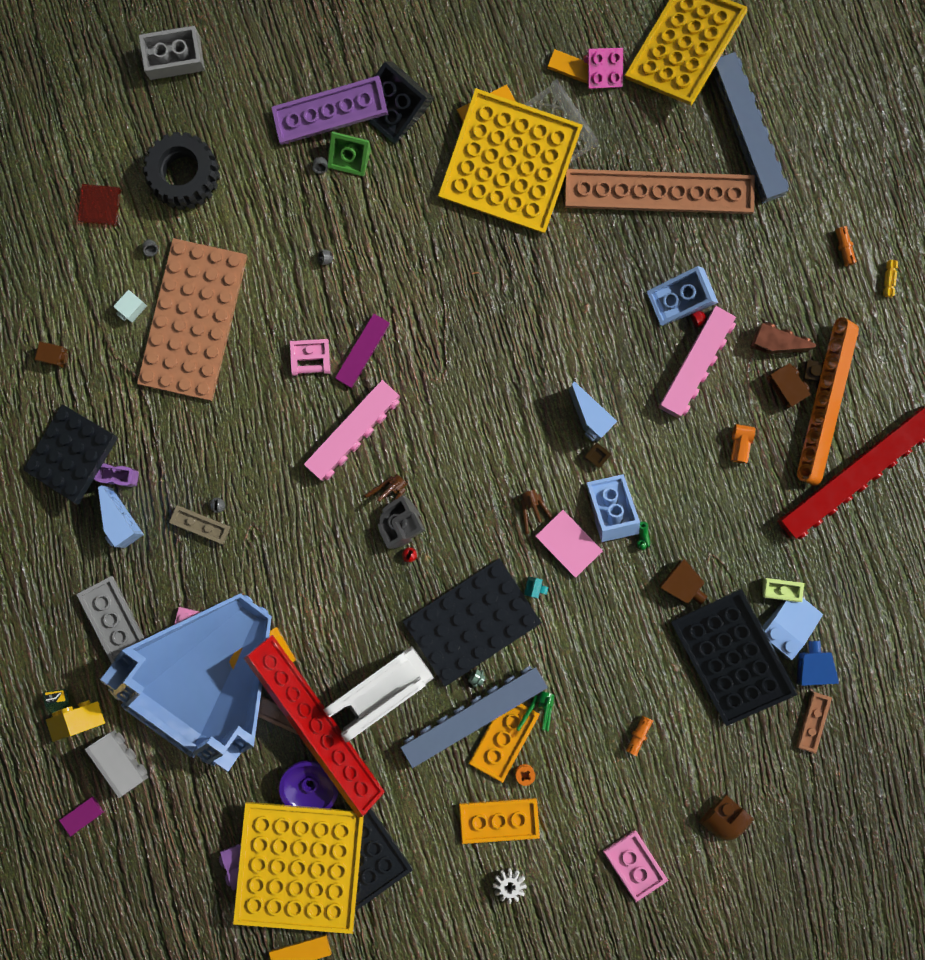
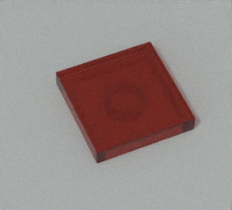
(99, 204)

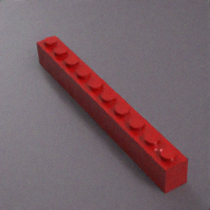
(855, 476)

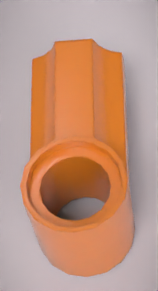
(742, 439)

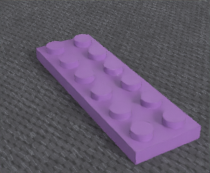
(329, 110)

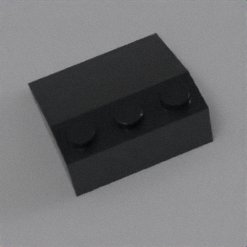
(404, 102)

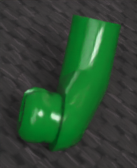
(644, 540)

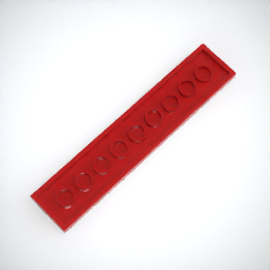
(313, 725)

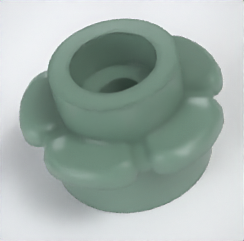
(476, 678)

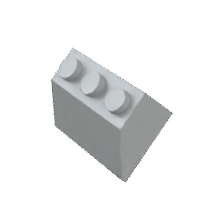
(117, 763)

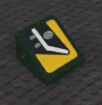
(56, 699)

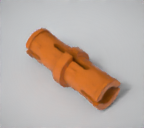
(845, 246)
(639, 735)

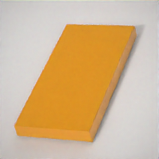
(503, 742)
(499, 820)

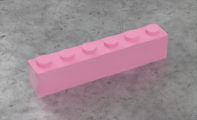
(697, 362)
(352, 430)

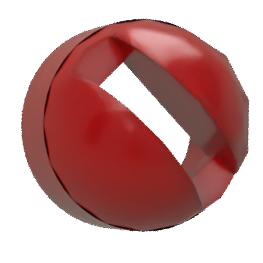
(698, 318)
(413, 556)

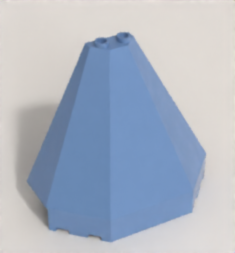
(187, 687)

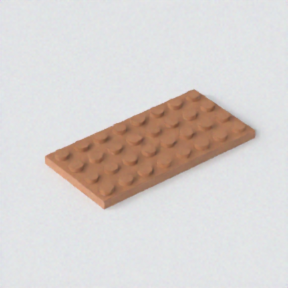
(192, 319)

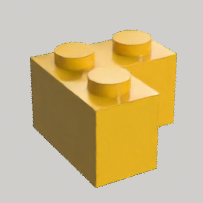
(71, 722)

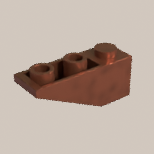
(774, 341)

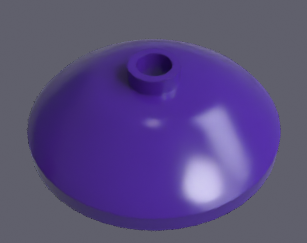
(297, 792)

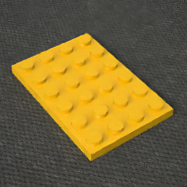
(685, 46)

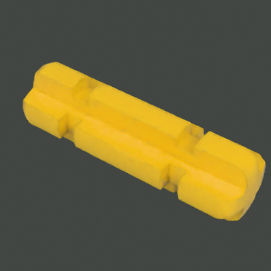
(890, 278)

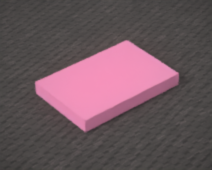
(568, 543)
(635, 865)

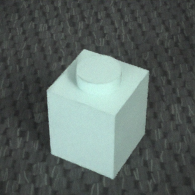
(129, 306)

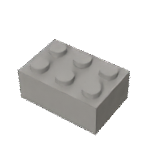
(172, 52)

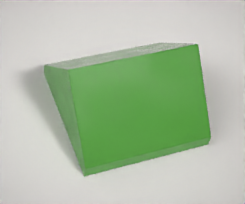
(348, 153)

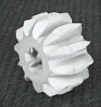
(502, 882)

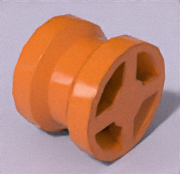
(525, 771)

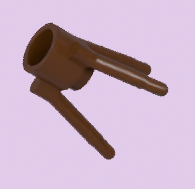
(396, 484)
(531, 500)

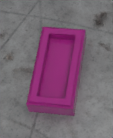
(81, 816)

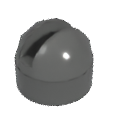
(316, 165)
(149, 247)
(324, 257)
(220, 505)

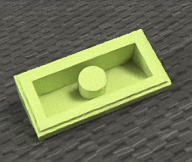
(783, 590)

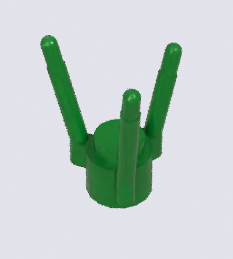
(544, 702)

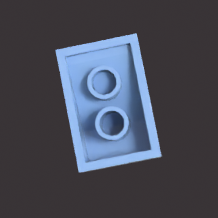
(682, 296)
(593, 417)
(613, 508)
(116, 519)
(791, 626)

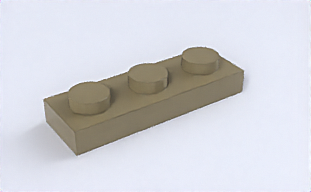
(200, 524)

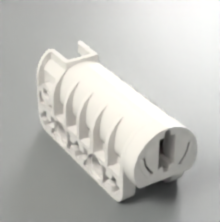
(382, 692)

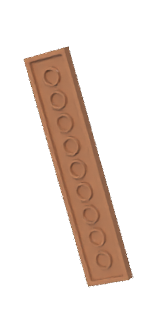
(659, 191)

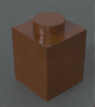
(51, 354)

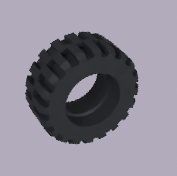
(164, 154)

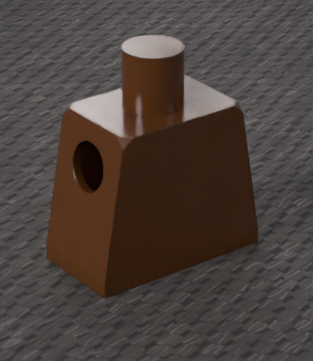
(684, 584)

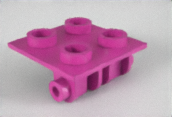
(604, 67)

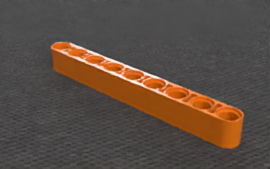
(827, 401)

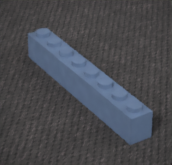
(749, 128)
(474, 716)

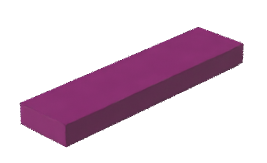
(362, 350)

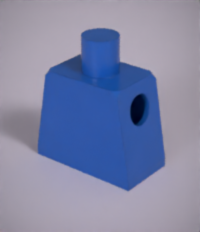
(816, 666)

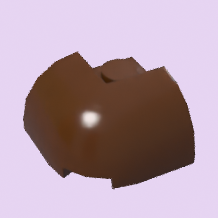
(726, 819)

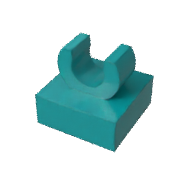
(534, 587)

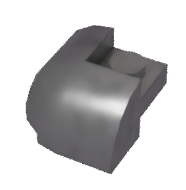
(400, 523)

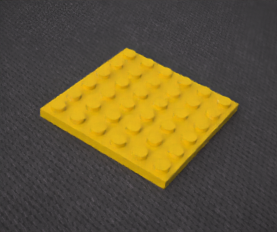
(510, 161)
(298, 868)

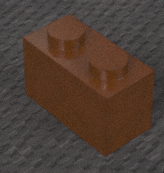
(789, 385)

